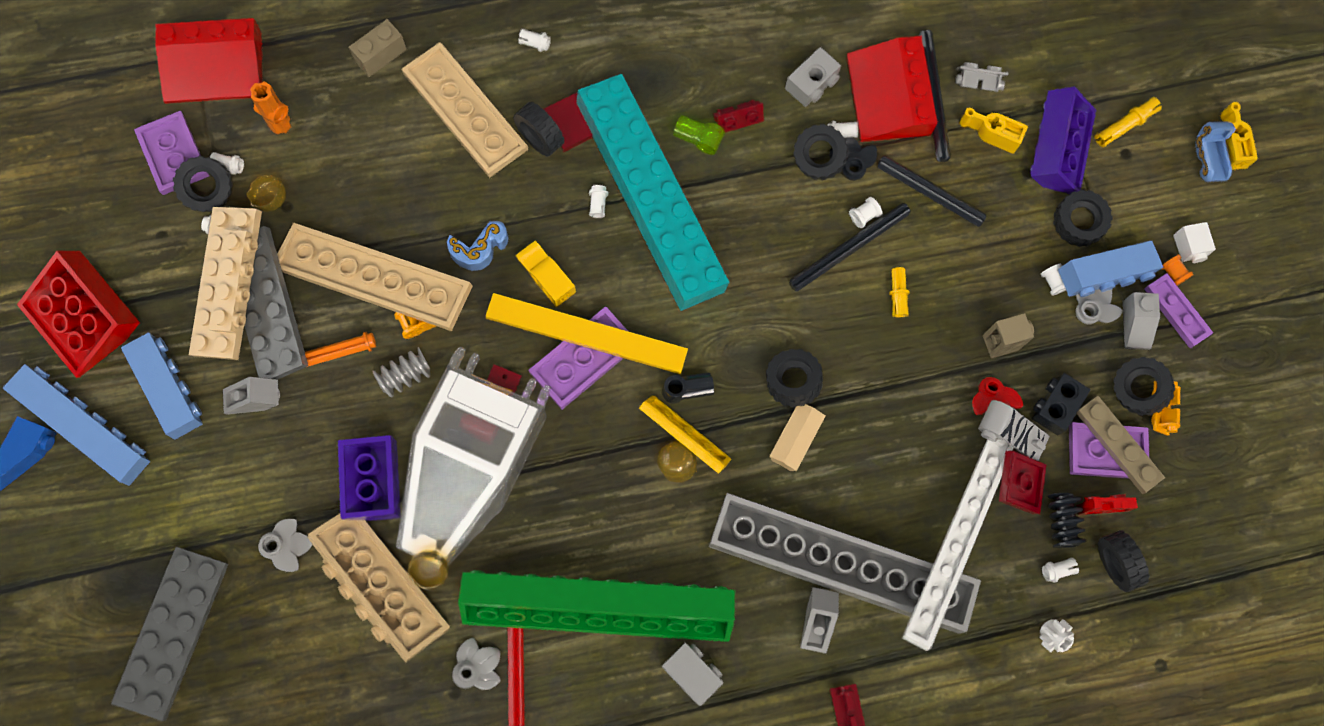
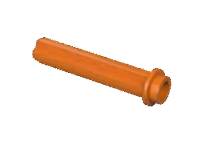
(341, 349)

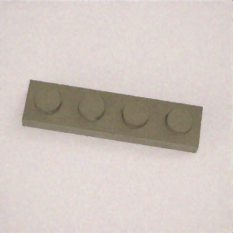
(1120, 445)

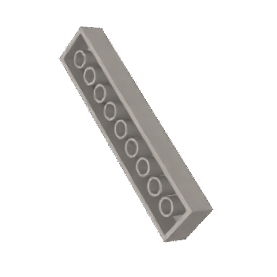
(834, 560)

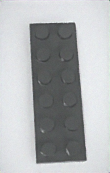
(270, 316)
(170, 634)

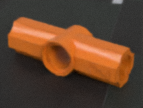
(270, 108)

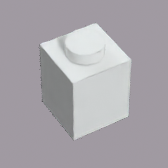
(1194, 242)

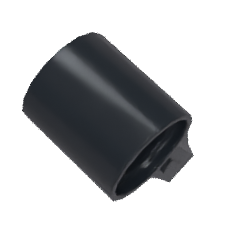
(690, 386)

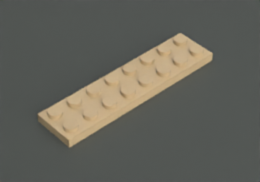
(373, 276)

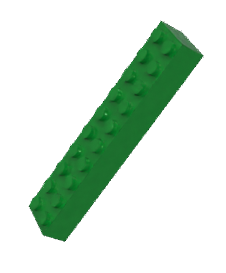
(596, 606)

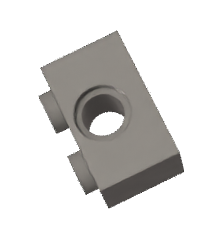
(817, 65)

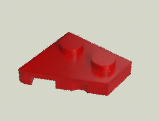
(1114, 504)

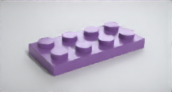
(574, 368)

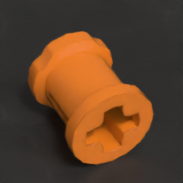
(1177, 270)

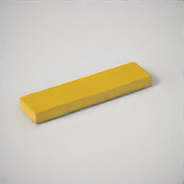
(685, 433)

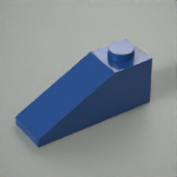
(23, 448)

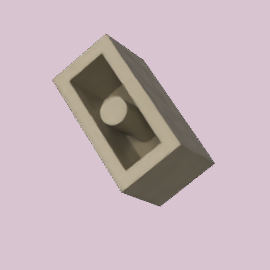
(377, 48)
(1008, 335)

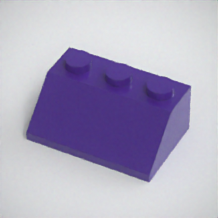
(369, 478)

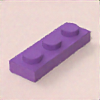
(1179, 311)

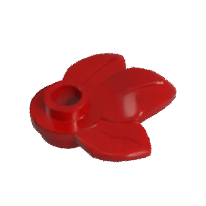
(1003, 394)

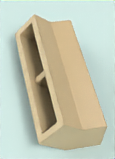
(797, 437)

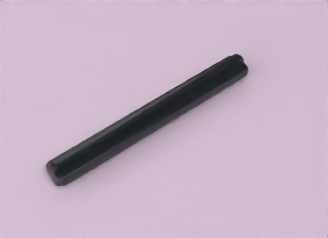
(932, 191)

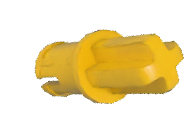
(899, 293)

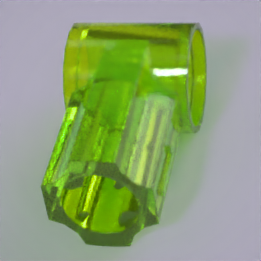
(705, 136)

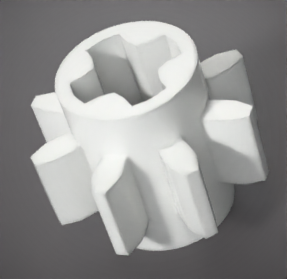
(1056, 635)

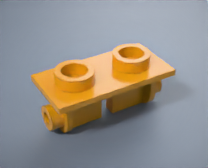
(1168, 419)

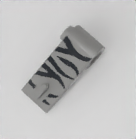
(1009, 425)

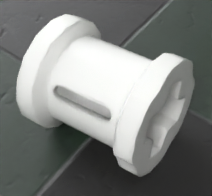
(865, 212)
(1054, 279)

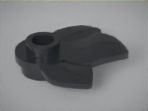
(857, 158)

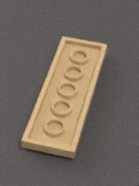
(465, 109)

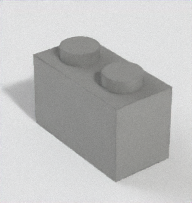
(693, 674)

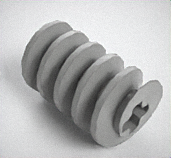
(402, 373)

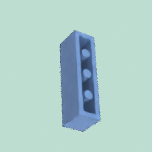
(1110, 268)
(162, 386)

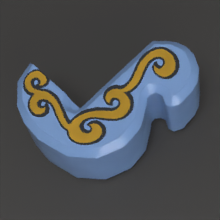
(1213, 151)
(481, 252)

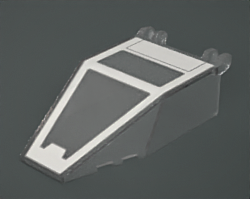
(465, 458)

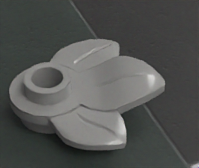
(1099, 307)
(289, 545)
(479, 663)

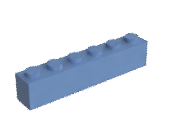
(76, 424)

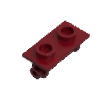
(745, 115)
(847, 706)

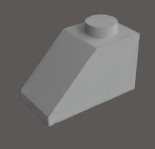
(1140, 320)
(251, 395)
(820, 620)

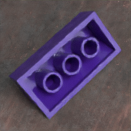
(1063, 141)

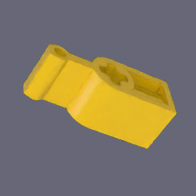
(1006, 132)
(1241, 143)
(546, 274)

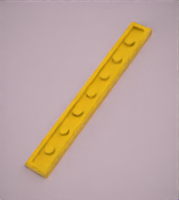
(586, 333)

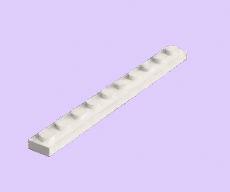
(957, 545)

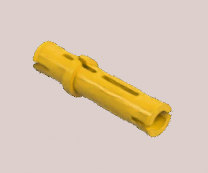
(1136, 116)

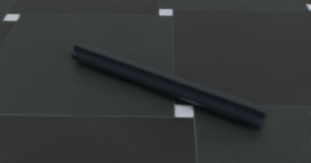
(940, 131)
(849, 247)

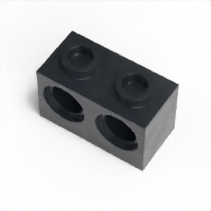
(1064, 407)

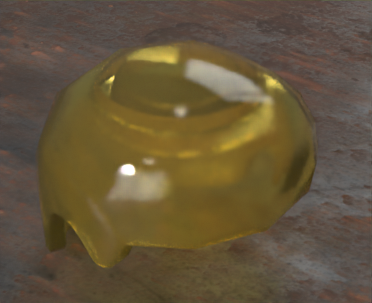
(267, 193)
(677, 462)
(428, 569)

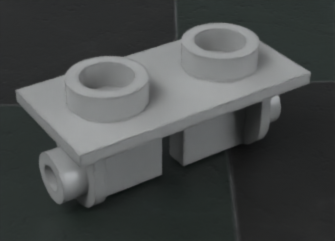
(990, 78)

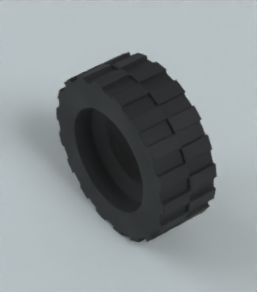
(538, 129)
(821, 133)
(202, 164)
(1093, 203)
(794, 359)
(1149, 405)
(1123, 561)

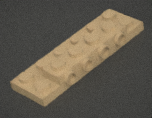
(225, 283)
(377, 586)

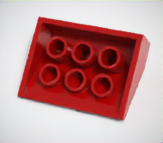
(208, 59)
(892, 90)
(77, 311)

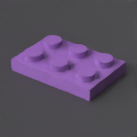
(166, 146)
(1091, 458)

